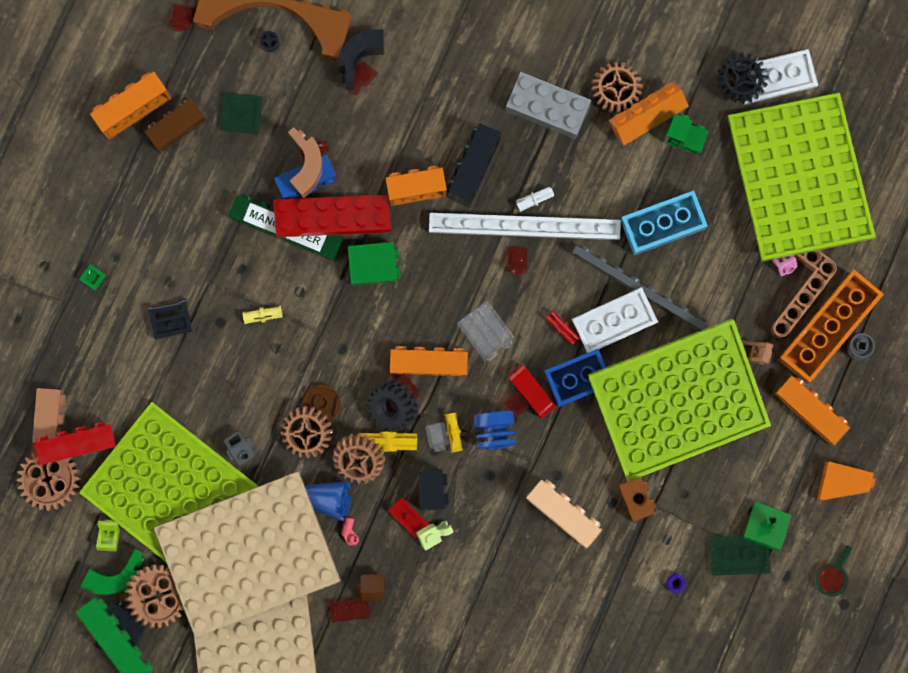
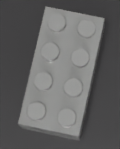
(548, 105)

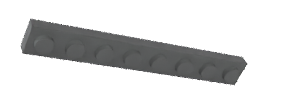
(632, 283)

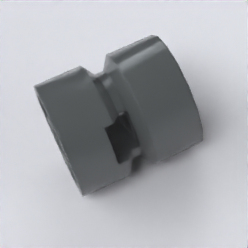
(860, 346)

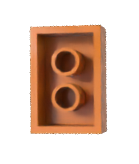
(416, 186)

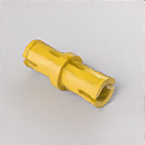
(453, 432)

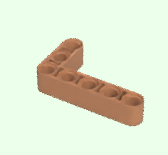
(806, 289)

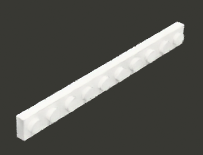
(524, 226)

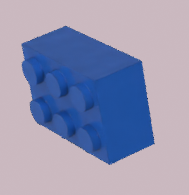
(571, 380)

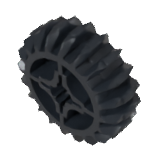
(748, 82)

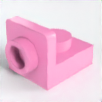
(785, 265)

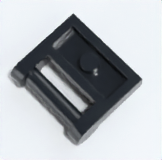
(170, 325)

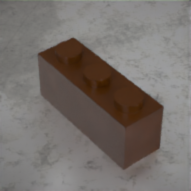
(175, 125)

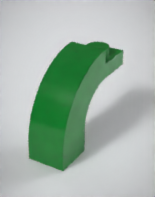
(102, 584)

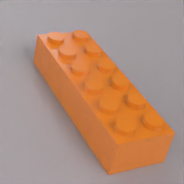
(830, 326)

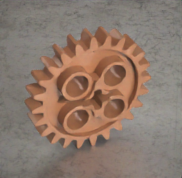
(31, 484)
(161, 613)

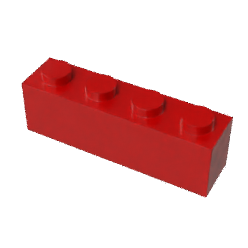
(73, 444)

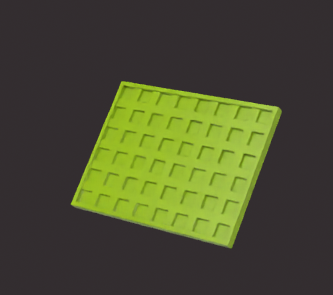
(801, 177)

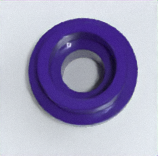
(682, 583)

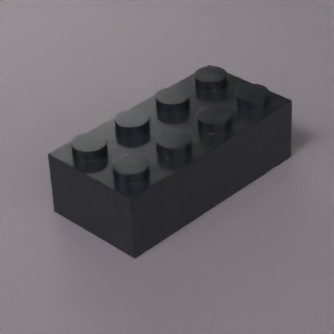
(474, 165)

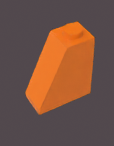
(843, 481)

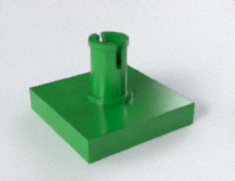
(767, 526)

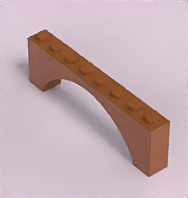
(328, 25)

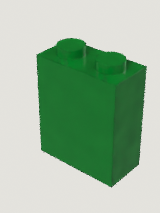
(373, 264)

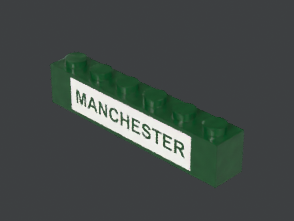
(262, 219)

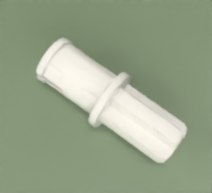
(534, 199)

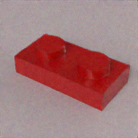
(408, 517)

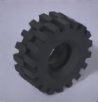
(384, 413)

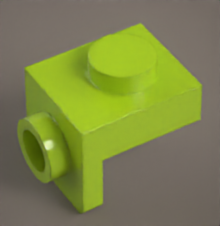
(108, 535)

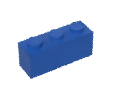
(289, 192)

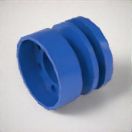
(495, 430)

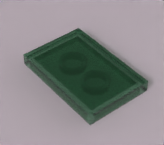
(738, 556)

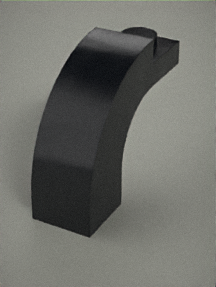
(358, 47)

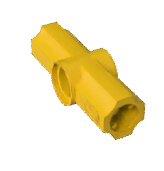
(392, 441)

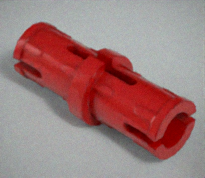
(562, 328)

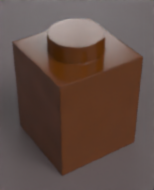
(372, 587)

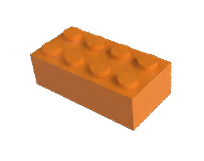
(130, 105)

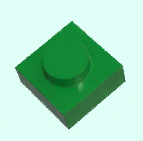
(92, 277)

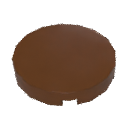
(324, 399)

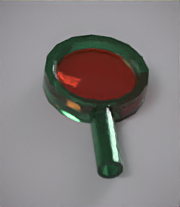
(832, 578)

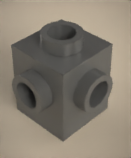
(239, 447)

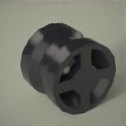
(268, 37)

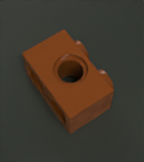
(627, 492)

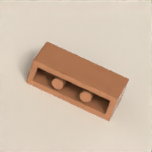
(48, 413)

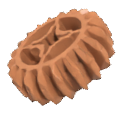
(624, 87)
(314, 431)
(359, 468)

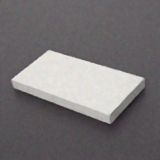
(786, 75)
(615, 320)

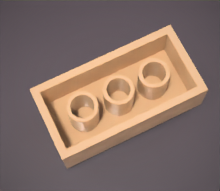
(562, 513)

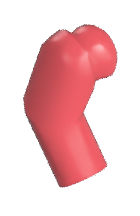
(347, 532)

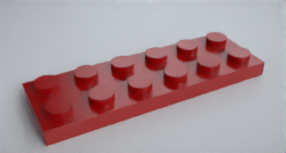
(332, 216)

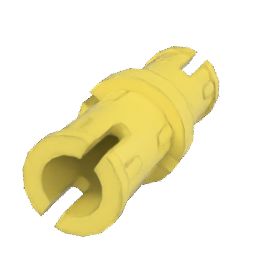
(262, 314)

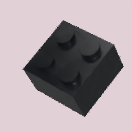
(432, 490)

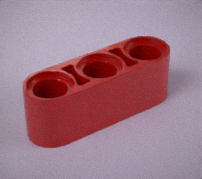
(531, 391)

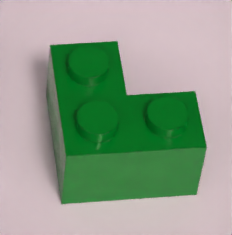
(685, 135)

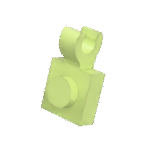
(431, 534)

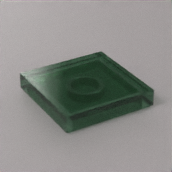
(241, 113)

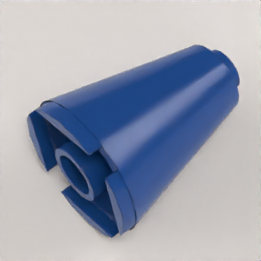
(330, 498)

